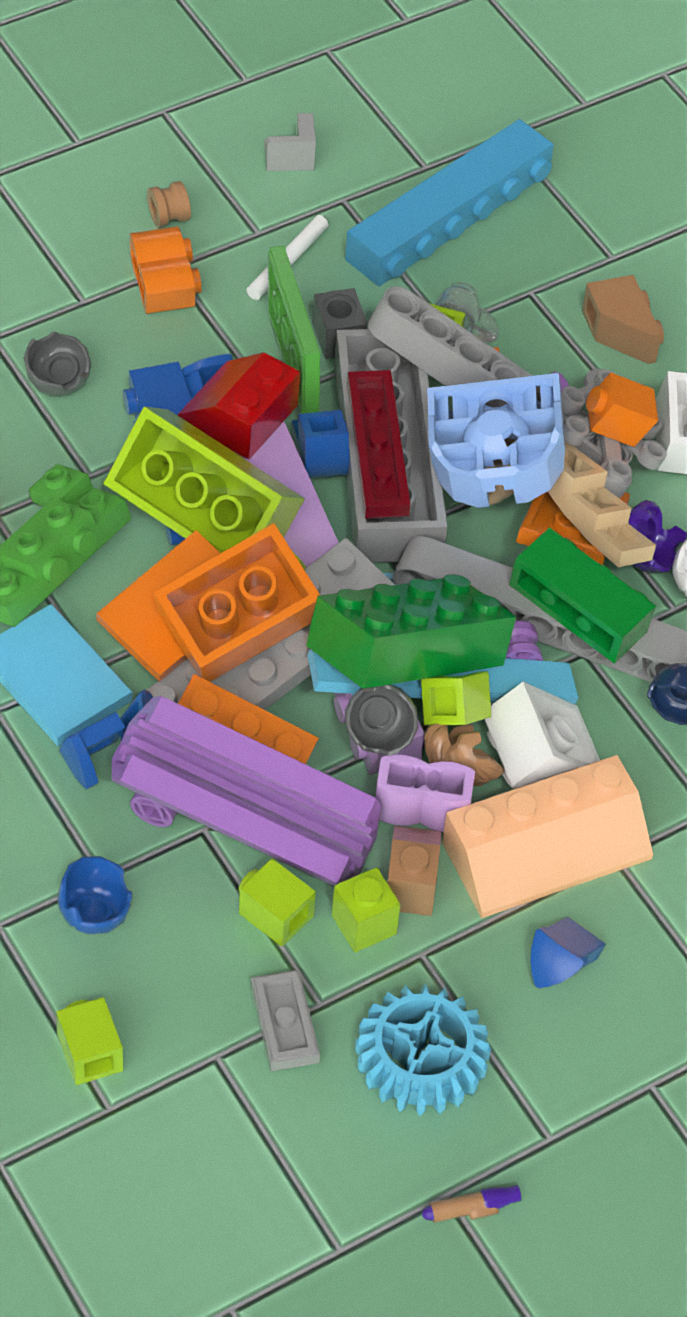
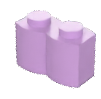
(420, 791)

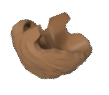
(458, 748)

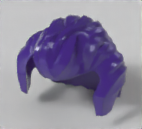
(647, 519)

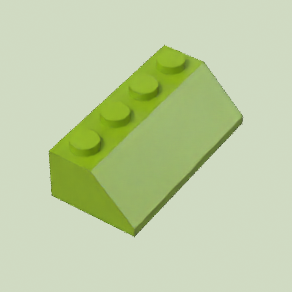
(197, 482)

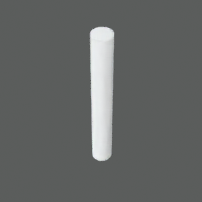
(294, 251)

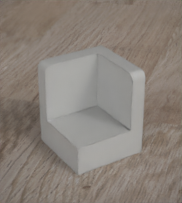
(292, 152)

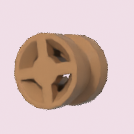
(168, 204)

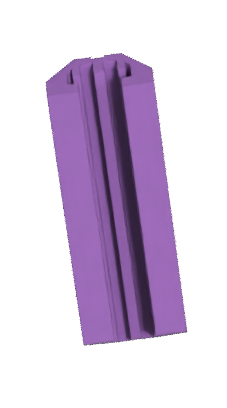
(247, 791)

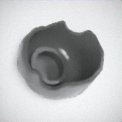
(57, 364)
(381, 719)

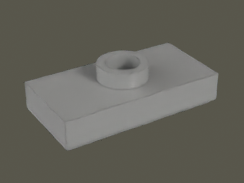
(285, 1020)

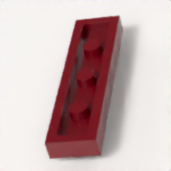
(378, 444)

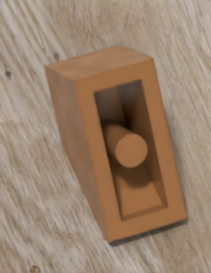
(414, 868)

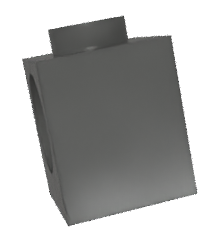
(336, 312)

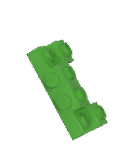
(56, 539)

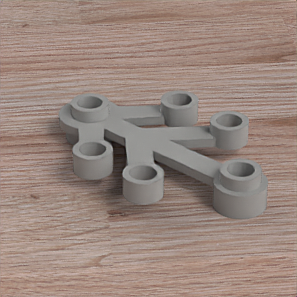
(618, 478)

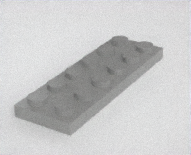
(285, 664)

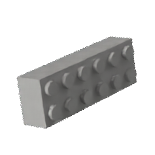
(387, 537)

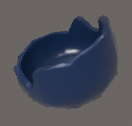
(669, 693)

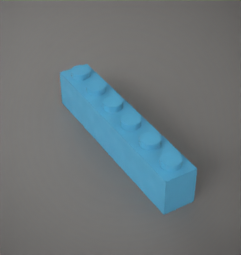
(448, 202)

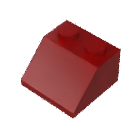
(245, 402)

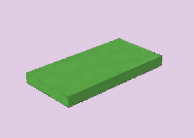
(293, 328)

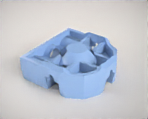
(474, 437)

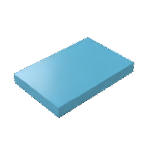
(58, 675)

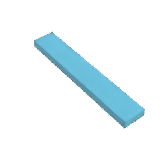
(546, 675)

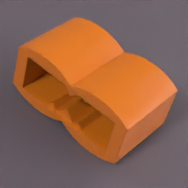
(163, 269)

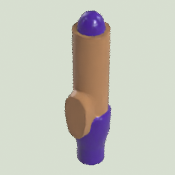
(476, 1205)

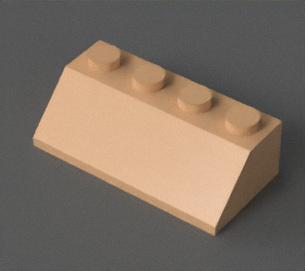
(547, 836)

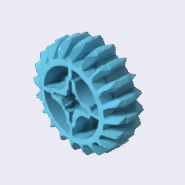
(402, 1029)

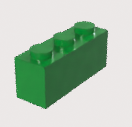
(582, 595)

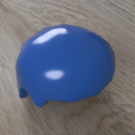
(94, 895)

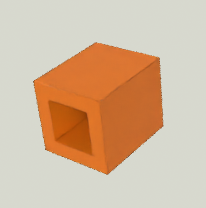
(622, 409)

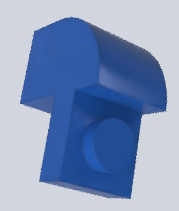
(322, 443)

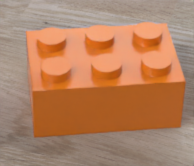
(238, 603)

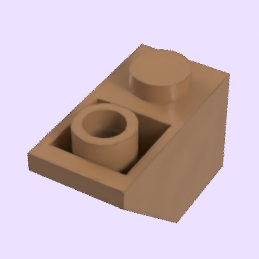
(622, 318)

